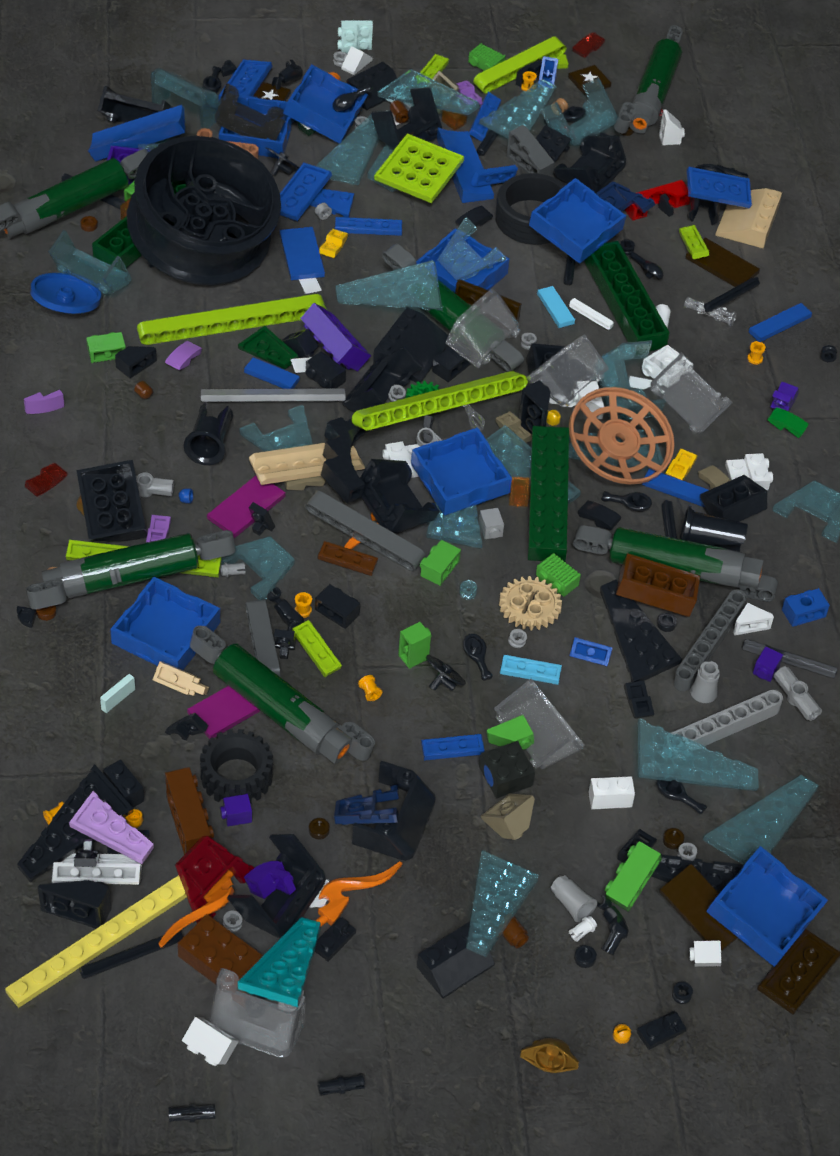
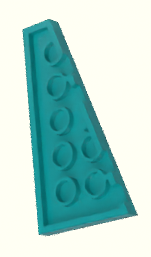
(284, 968)

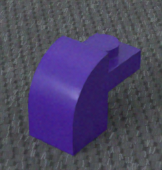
(785, 396)
(269, 877)

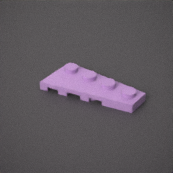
(105, 826)

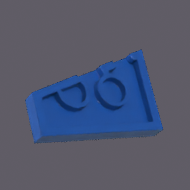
(338, 201)

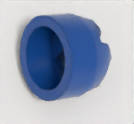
(186, 496)

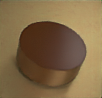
(88, 223)
(46, 613)

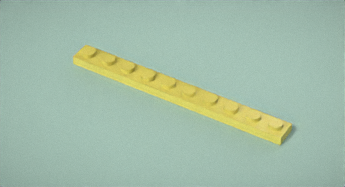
(96, 942)

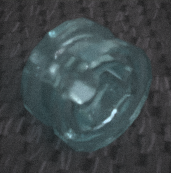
(468, 585)

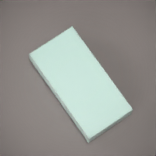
(117, 693)

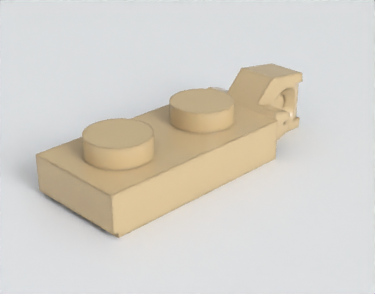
(179, 679)

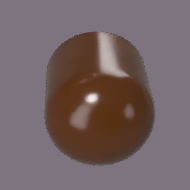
(143, 390)

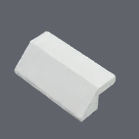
(109, 870)

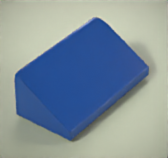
(591, 651)

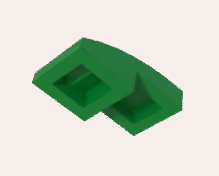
(781, 418)

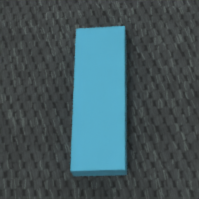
(555, 306)
(530, 669)

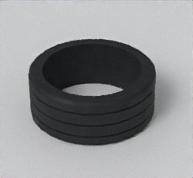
(522, 188)

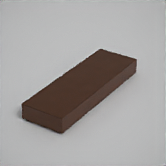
(347, 558)

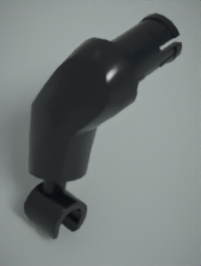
(291, 72)
(285, 610)
(617, 926)

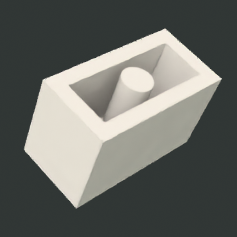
(611, 792)
(209, 1041)

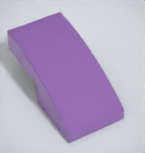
(467, 89)
(182, 355)
(39, 404)
(158, 528)

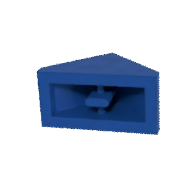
(549, 69)

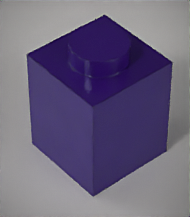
(767, 664)
(236, 810)

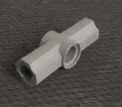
(150, 485)
(797, 693)

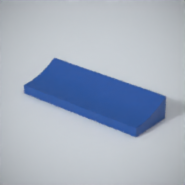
(139, 131)
(462, 144)

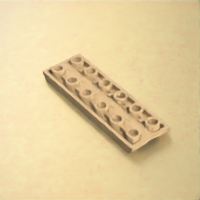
(293, 463)

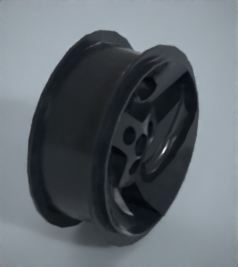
(198, 243)

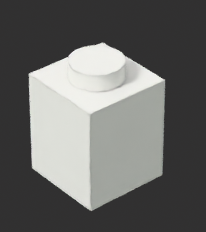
(706, 953)

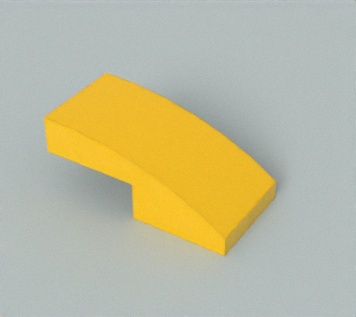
(333, 244)
(681, 464)

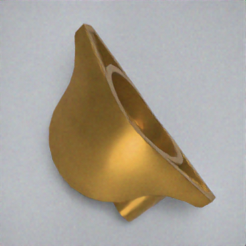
(550, 1055)

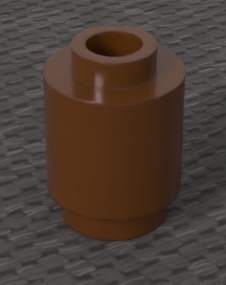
(399, 111)
(515, 933)

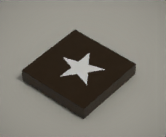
(586, 75)
(268, 92)

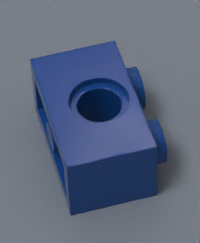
(805, 607)

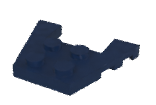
(622, 197)
(364, 810)

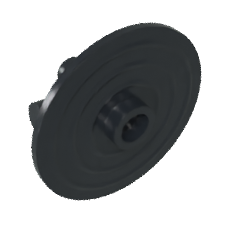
(280, 163)
(445, 675)

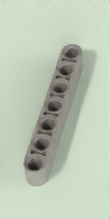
(733, 718)

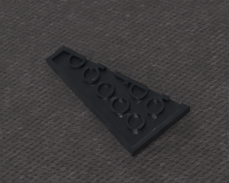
(639, 640)
(59, 838)
(716, 873)

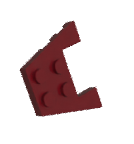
(204, 867)

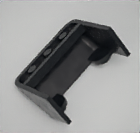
(127, 108)
(422, 116)
(380, 377)
(403, 837)
(280, 909)

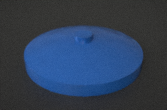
(65, 293)

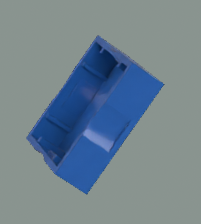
(314, 101)
(262, 106)
(577, 220)
(485, 278)
(461, 471)
(162, 624)
(766, 906)

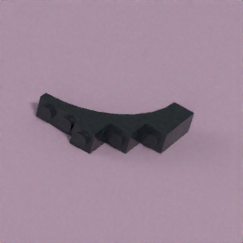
(338, 467)

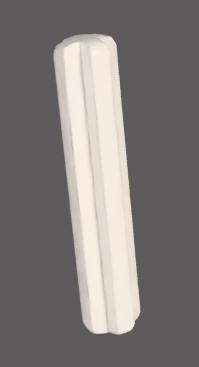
(591, 314)

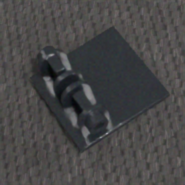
(553, 142)

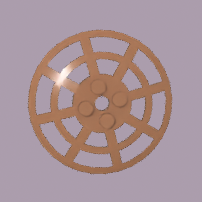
(624, 430)

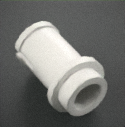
(587, 925)

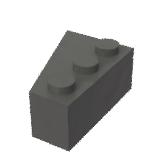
(528, 153)

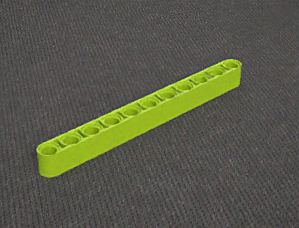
(226, 319)
(496, 386)

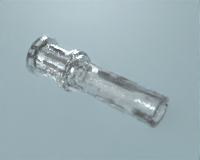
(717, 315)

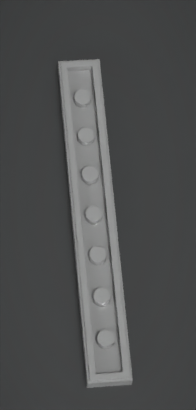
(237, 395)

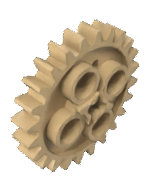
(540, 611)

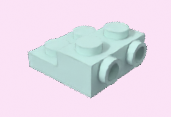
(355, 34)

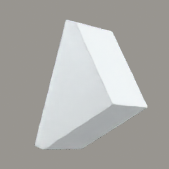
(355, 61)
(752, 620)

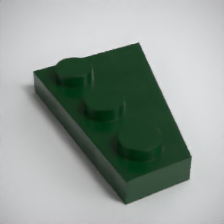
(268, 347)

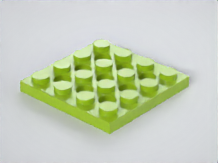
(415, 160)

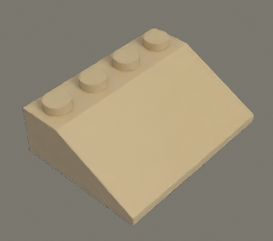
(752, 223)

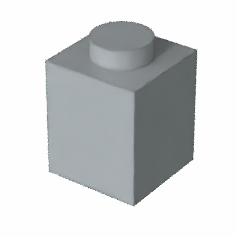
(491, 523)

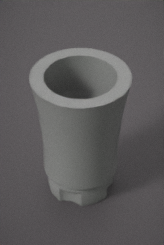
(706, 682)
(573, 898)

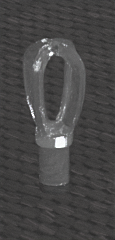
(471, 413)

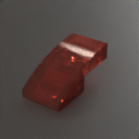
(587, 44)
(48, 478)

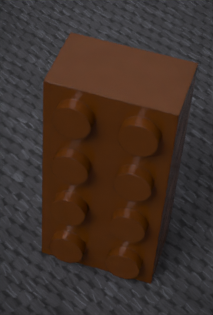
(658, 585)
(187, 807)
(214, 947)

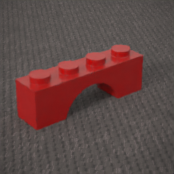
(676, 191)

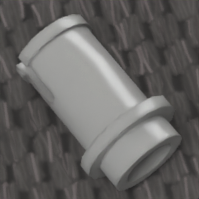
(232, 569)

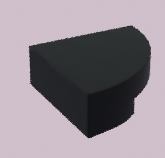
(228, 68)
(664, 205)
(26, 616)

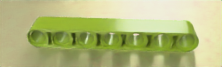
(507, 70)

